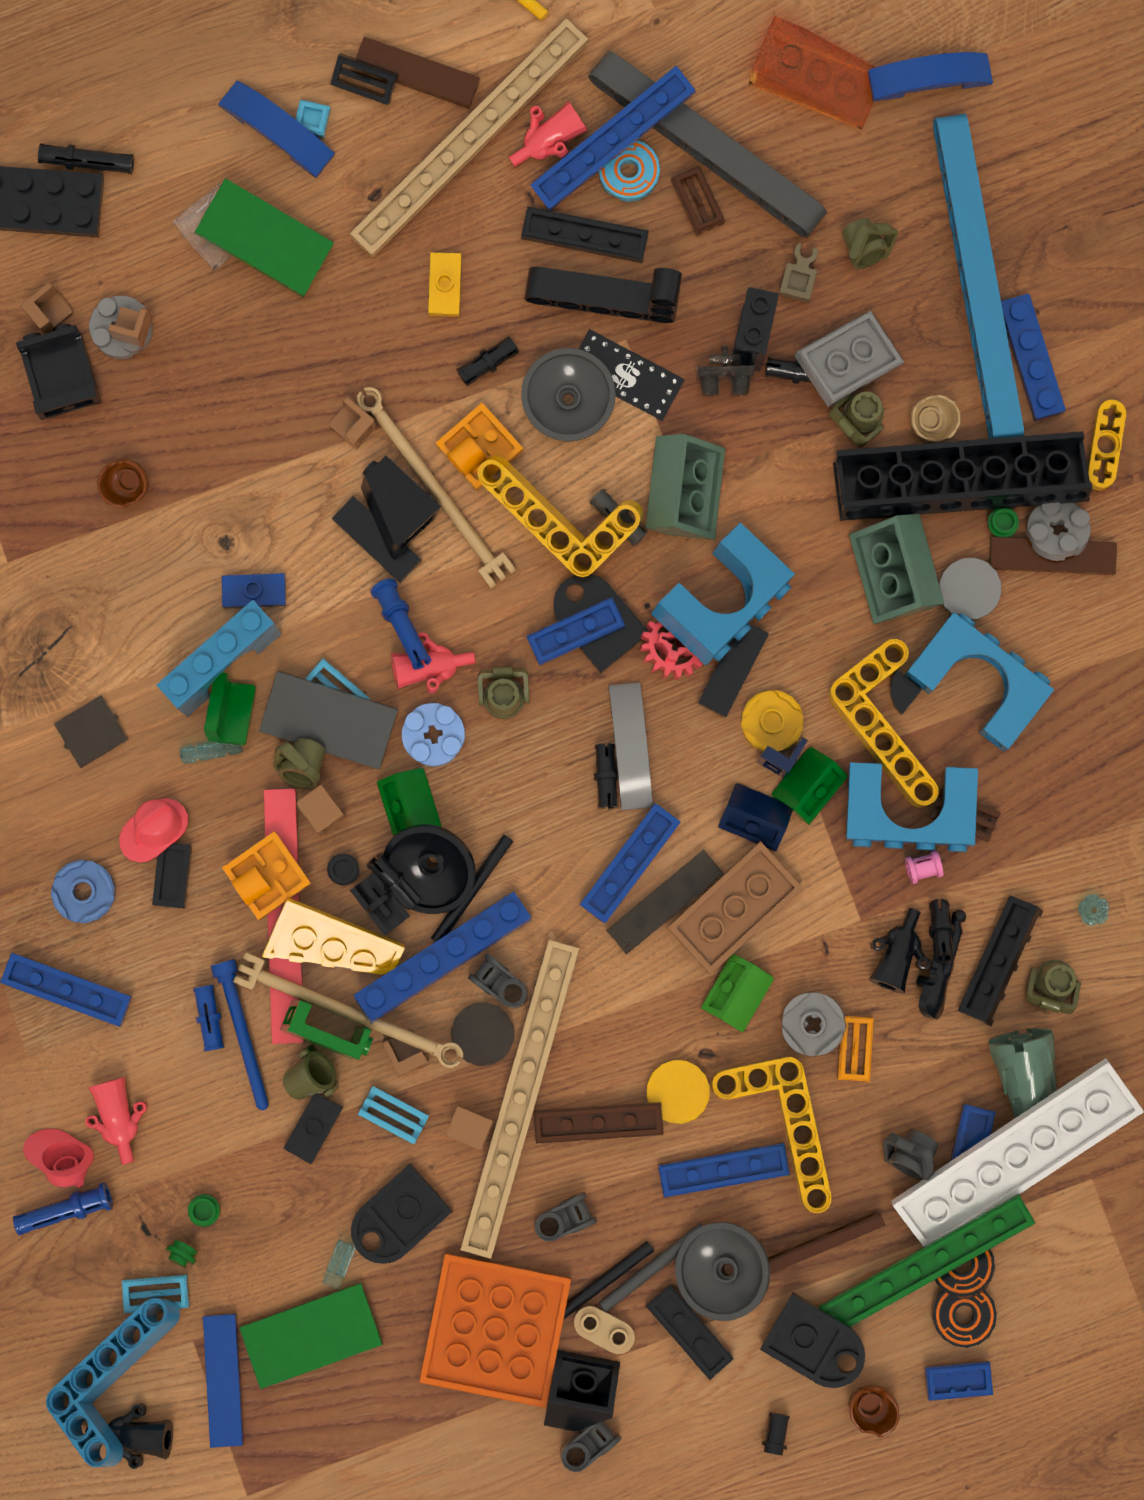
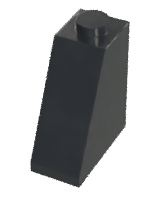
(396, 504)

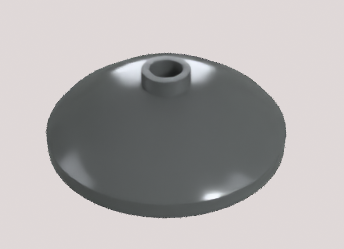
(573, 374)
(703, 1277)

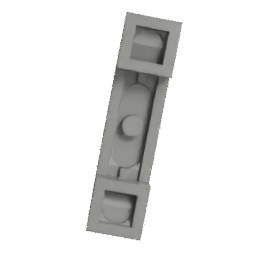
(631, 746)

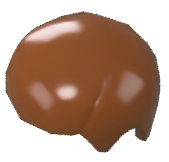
(122, 483)
(874, 1410)

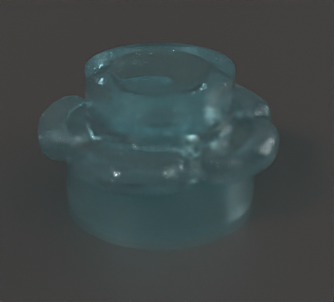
(1094, 918)

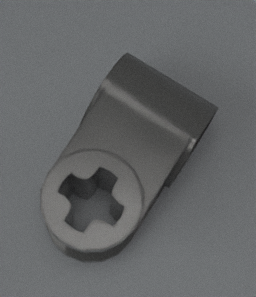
(498, 981)
(566, 1217)
(591, 1444)

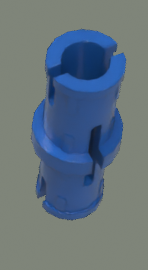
(212, 1040)

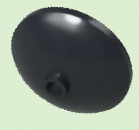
(439, 884)

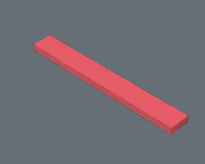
(281, 817)

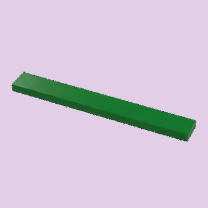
(930, 1262)

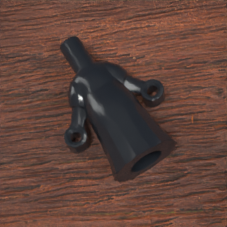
(897, 958)
(142, 1437)

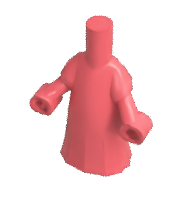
(550, 136)
(439, 669)
(117, 1125)

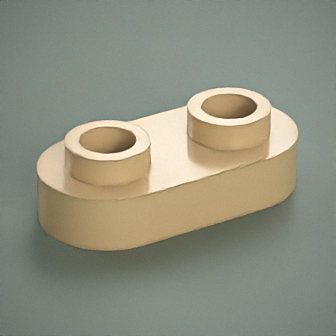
(604, 1329)

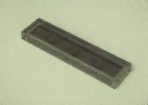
(664, 902)

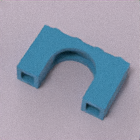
(710, 632)
(190, 680)
(1023, 690)
(952, 828)

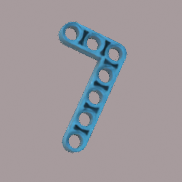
(104, 1375)

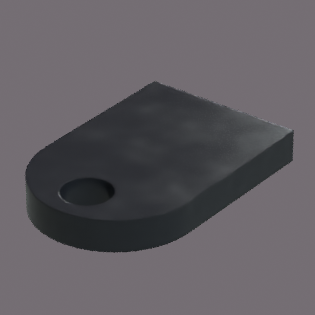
(610, 648)
(399, 1215)
(812, 1343)

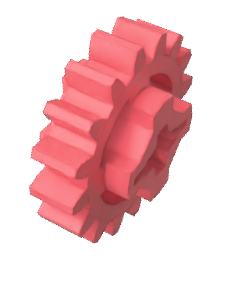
(661, 642)

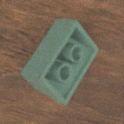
(685, 487)
(896, 568)

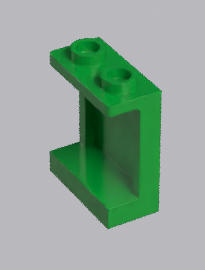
(295, 1025)

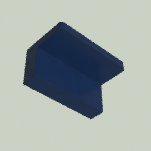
(778, 762)
(755, 817)

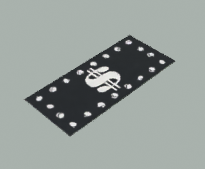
(635, 377)

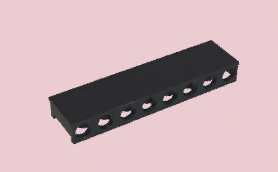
(961, 476)

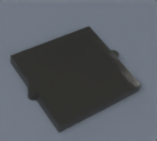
(91, 731)

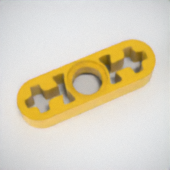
(1117, 424)

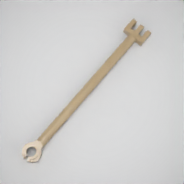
(491, 563)
(257, 975)

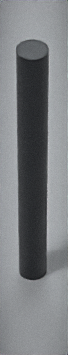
(481, 877)
(608, 1278)

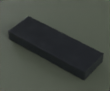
(362, 528)
(732, 672)
(689, 1332)

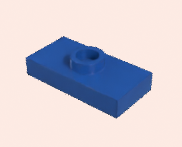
(264, 589)
(972, 1128)
(958, 1380)

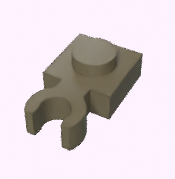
(799, 278)

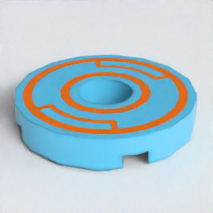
(635, 187)

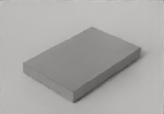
(849, 358)

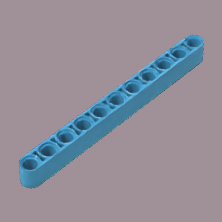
(978, 276)

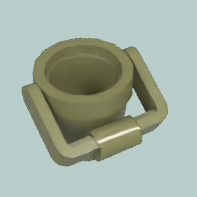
(865, 242)
(860, 416)
(503, 696)
(299, 763)
(1053, 982)
(310, 1075)

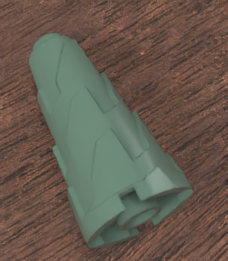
(1025, 1066)

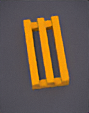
(855, 1048)

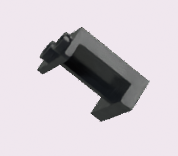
(755, 327)
(58, 371)

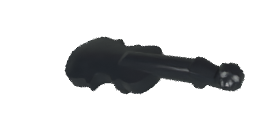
(935, 987)

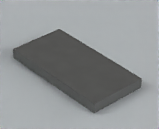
(333, 718)

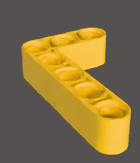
(556, 521)
(879, 725)
(791, 1120)

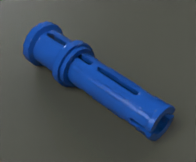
(396, 611)
(76, 1206)

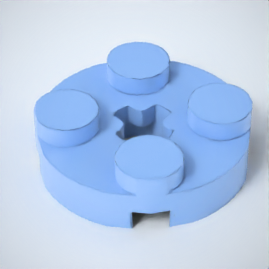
(422, 749)

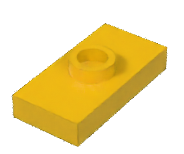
(444, 284)

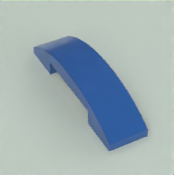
(929, 73)
(277, 127)

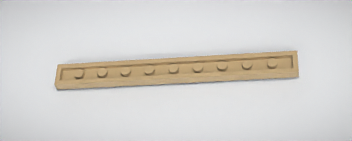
(469, 138)
(519, 1099)

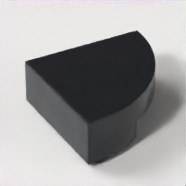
(902, 692)

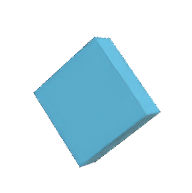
(313, 117)

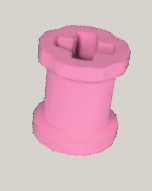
(924, 867)

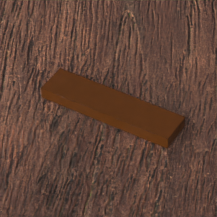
(421, 73)
(1018, 555)
(598, 1122)
(825, 1242)

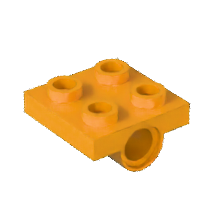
(474, 441)
(266, 875)

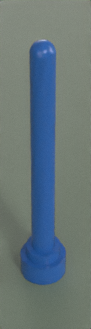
(225, 974)

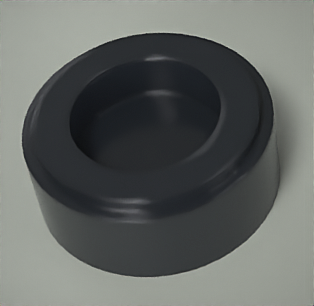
(343, 869)

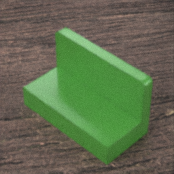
(737, 992)

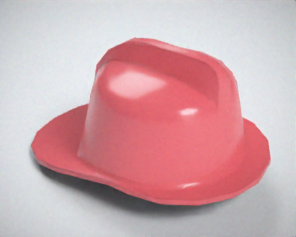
(153, 829)
(59, 1157)

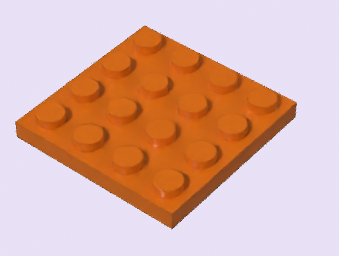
(495, 1330)

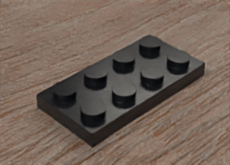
(50, 201)

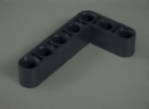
(607, 295)

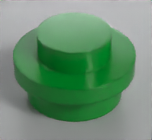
(1003, 522)
(204, 1210)
(181, 1253)

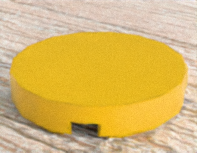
(772, 721)
(680, 1089)

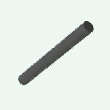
(644, 1274)

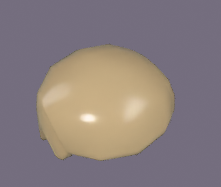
(935, 418)

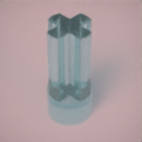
(338, 1264)

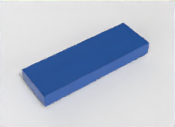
(575, 631)

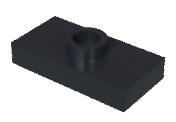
(313, 1128)

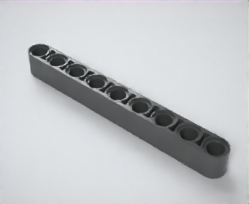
(715, 150)

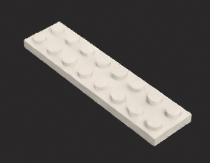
(1019, 1153)

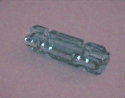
(207, 751)

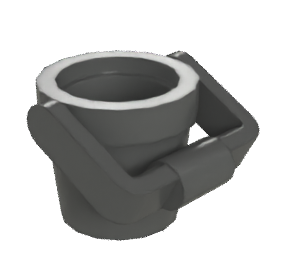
(913, 1153)

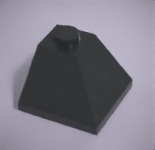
(581, 1391)

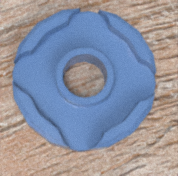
(64, 891)

